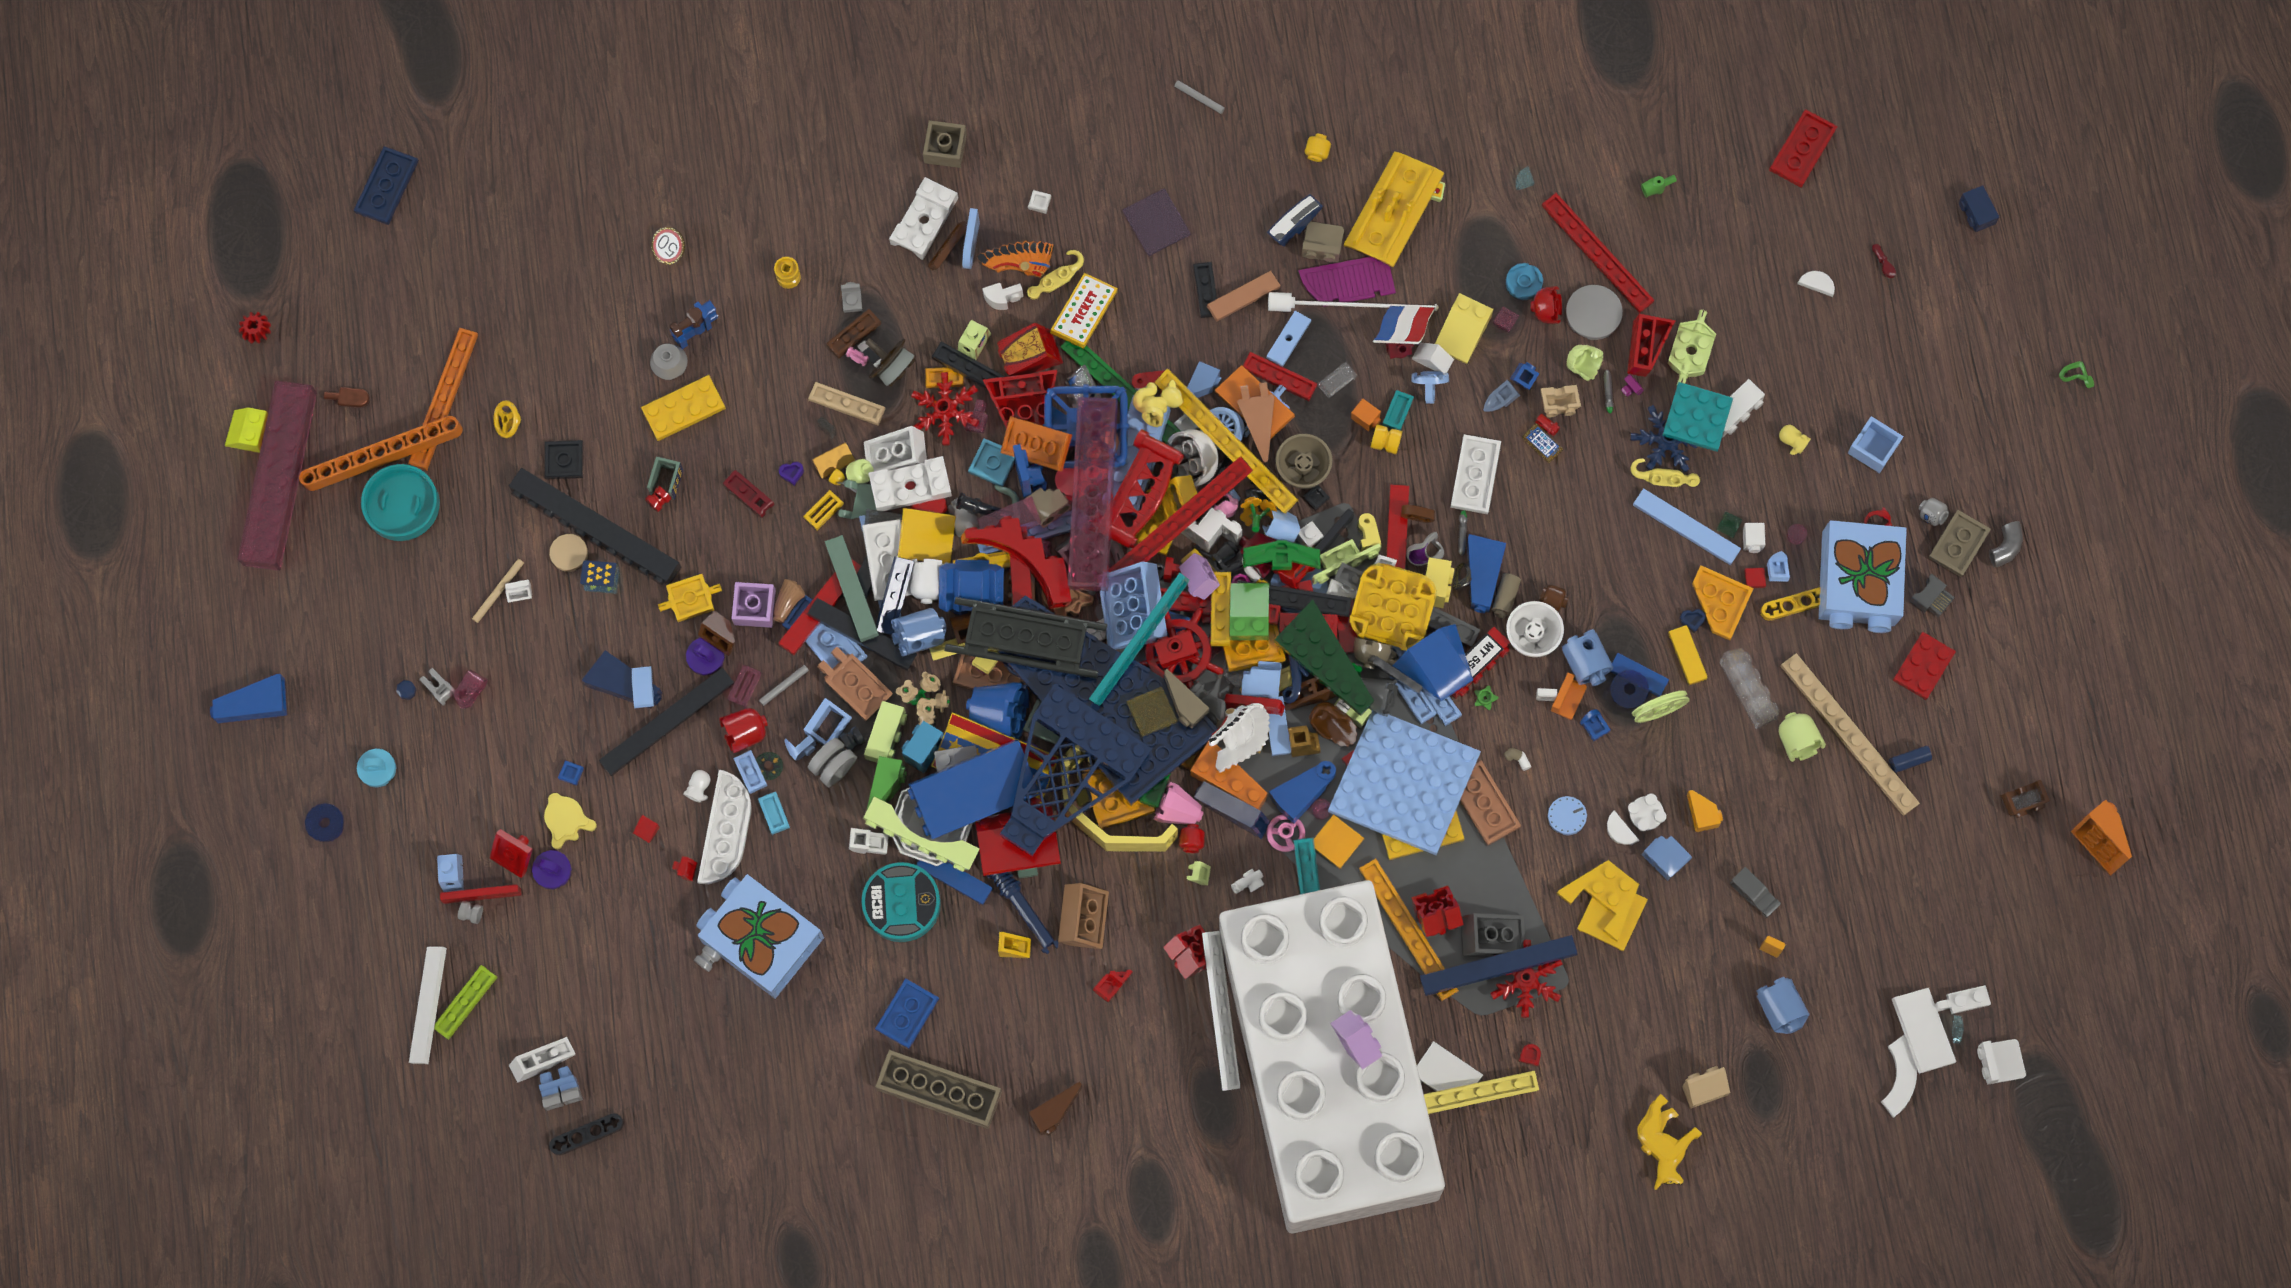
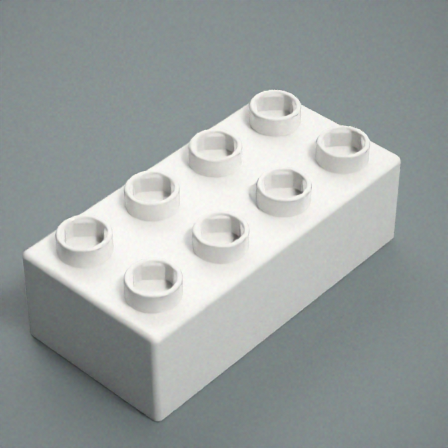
(1335, 1134)

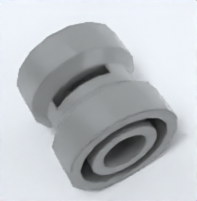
(470, 912)
(707, 958)

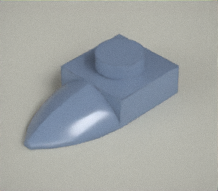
(1501, 397)

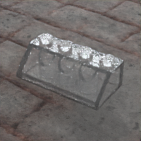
(1749, 688)

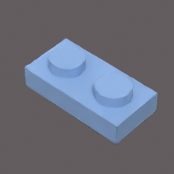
(750, 772)

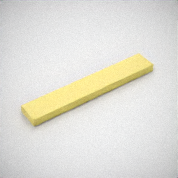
(1481, 1092)

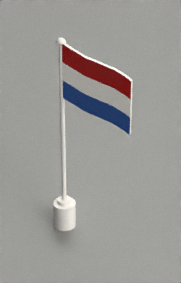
(1399, 325)

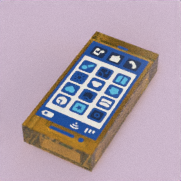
(1542, 443)

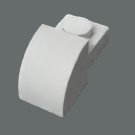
(998, 297)
(867, 841)

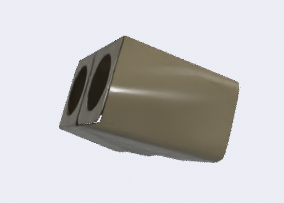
(1050, 505)

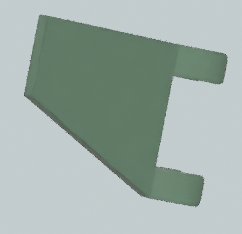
(863, 500)

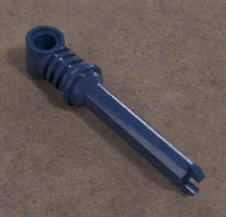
(1011, 890)

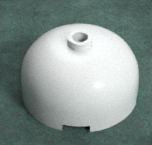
(1202, 455)

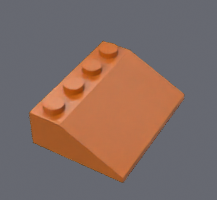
(2104, 837)

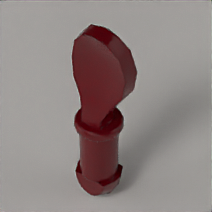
(1887, 268)

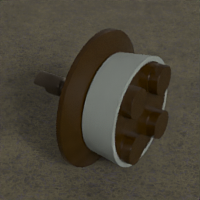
(893, 363)

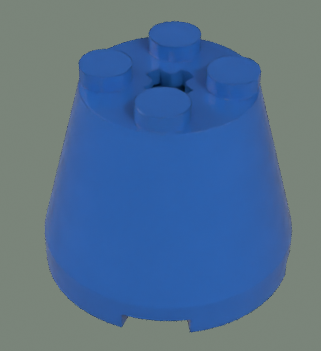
(1000, 707)

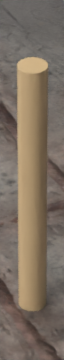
(497, 591)

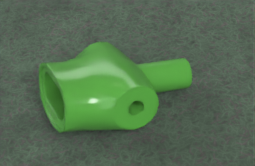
(1656, 185)

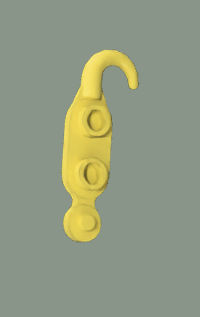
(1057, 277)
(1665, 477)

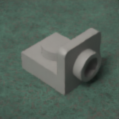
(851, 297)

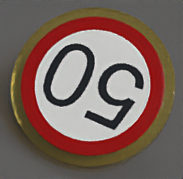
(668, 245)

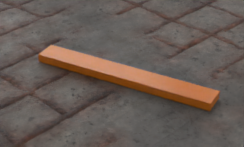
(446, 390)

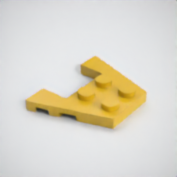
(1610, 888)

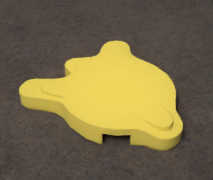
(564, 819)

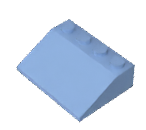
(1129, 601)

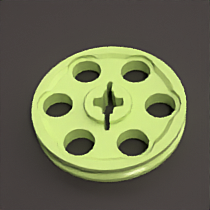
(1660, 706)

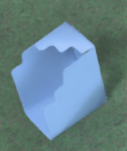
(1283, 526)
(1262, 680)

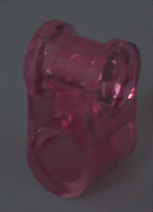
(471, 687)

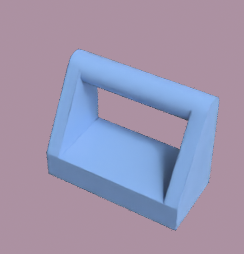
(818, 718)

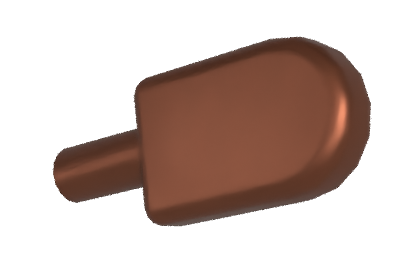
(349, 397)

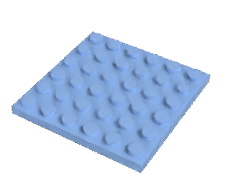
(1404, 782)

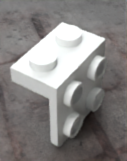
(2001, 1061)

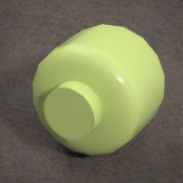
(859, 471)

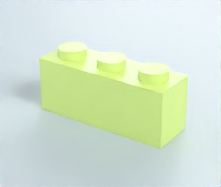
(885, 732)

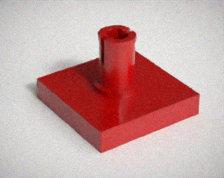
(511, 852)

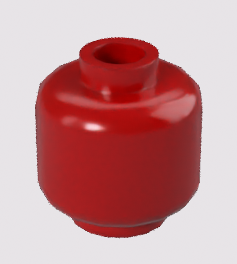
(1192, 838)

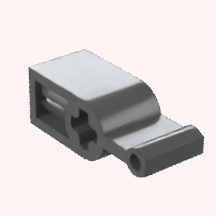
(1755, 892)

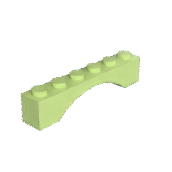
(883, 815)

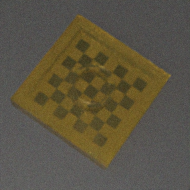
(1151, 711)

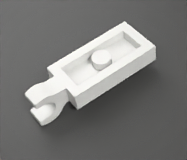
(1965, 1000)

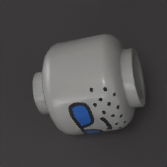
(1933, 511)

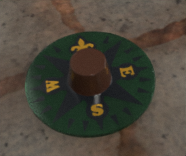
(770, 765)

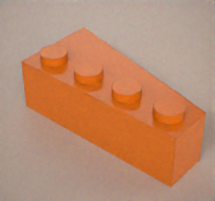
(1232, 781)

